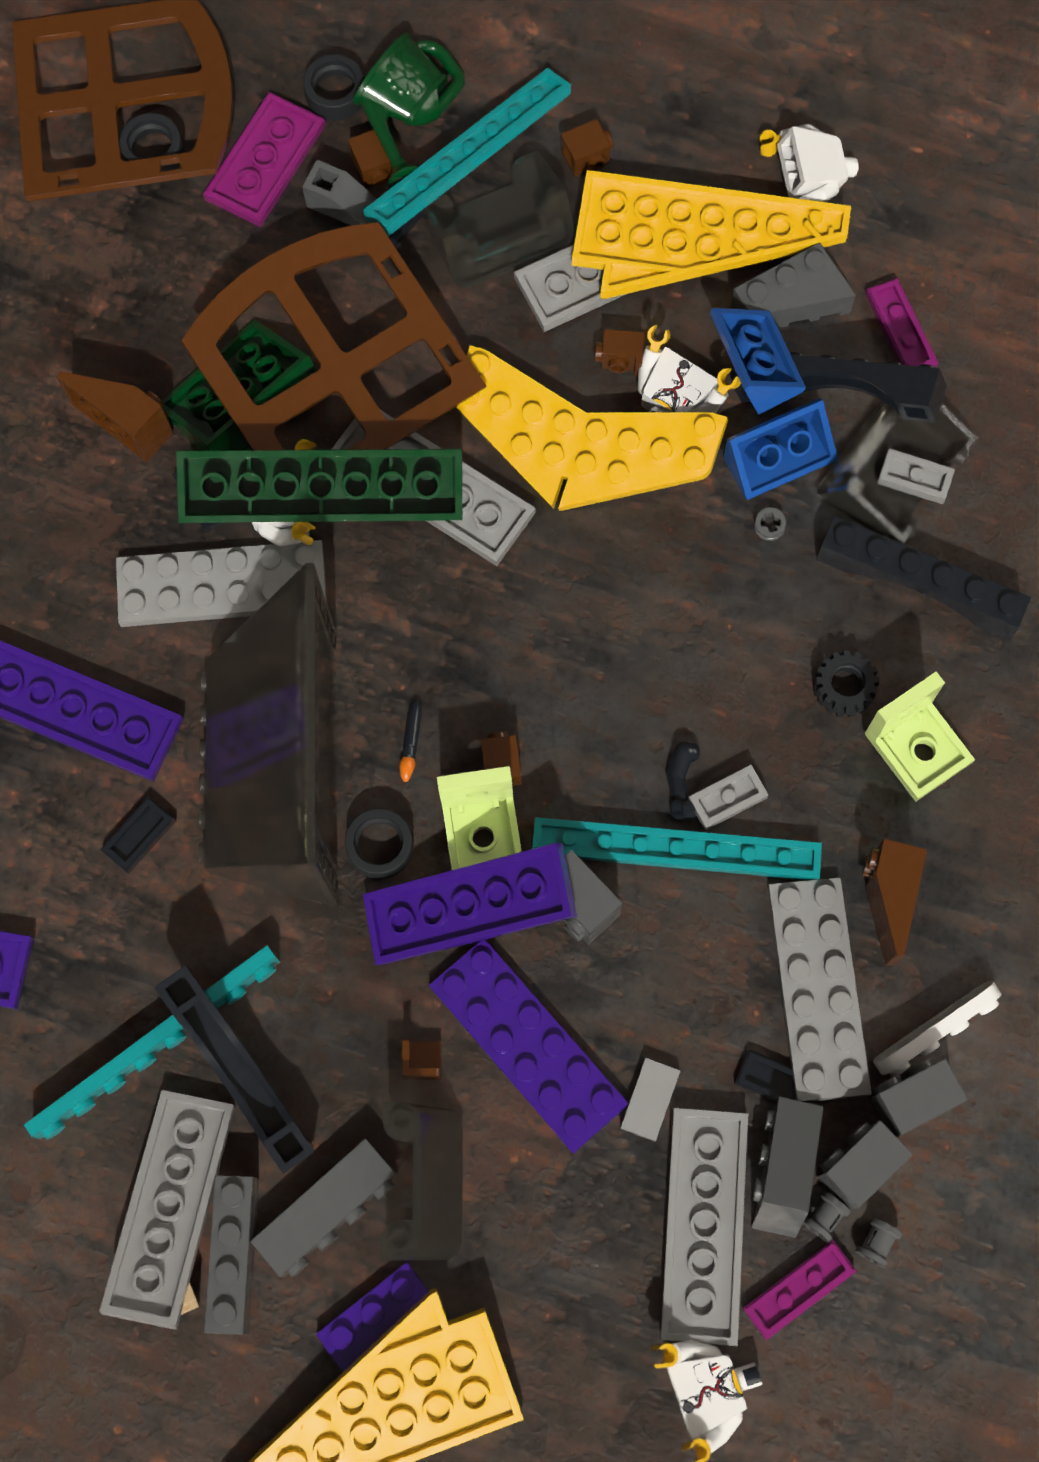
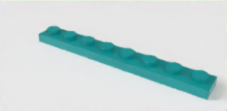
(467, 151)
(682, 848)
(143, 1052)

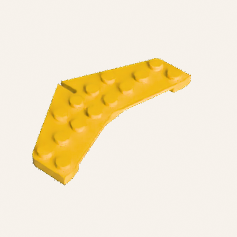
(595, 452)

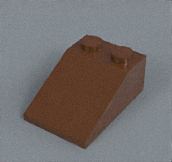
(121, 411)
(892, 893)

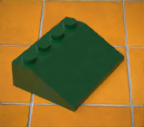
(264, 368)

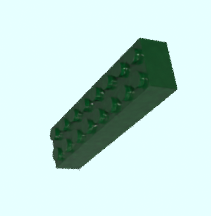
(319, 485)

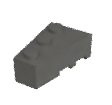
(798, 289)
(788, 1167)

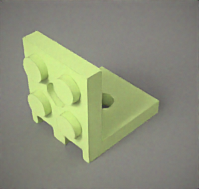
(916, 721)
(477, 803)

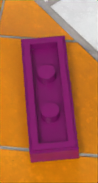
(900, 324)
(799, 1290)

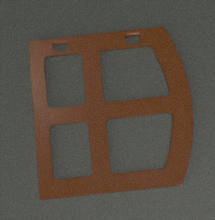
(105, 97)
(339, 370)

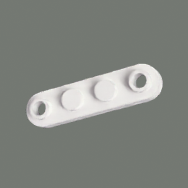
(925, 1037)

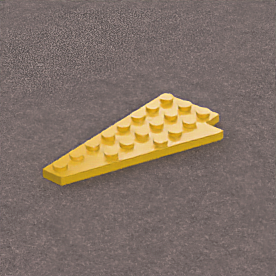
(674, 231)
(407, 1394)

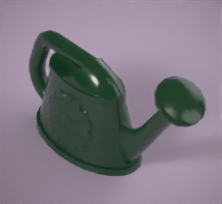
(407, 88)

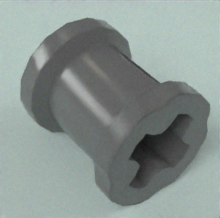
(826, 1216)
(878, 1242)

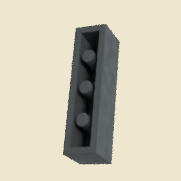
(323, 1209)
(231, 1255)

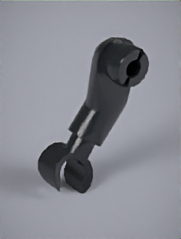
(678, 767)

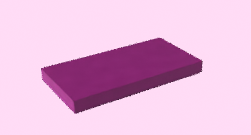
(264, 159)

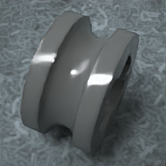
(777, 516)

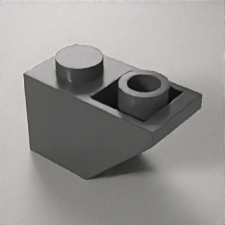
(336, 194)

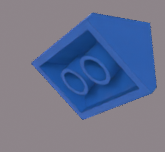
(758, 356)
(781, 449)

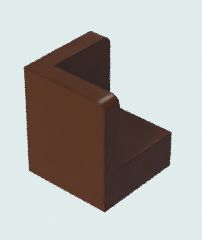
(421, 1060)

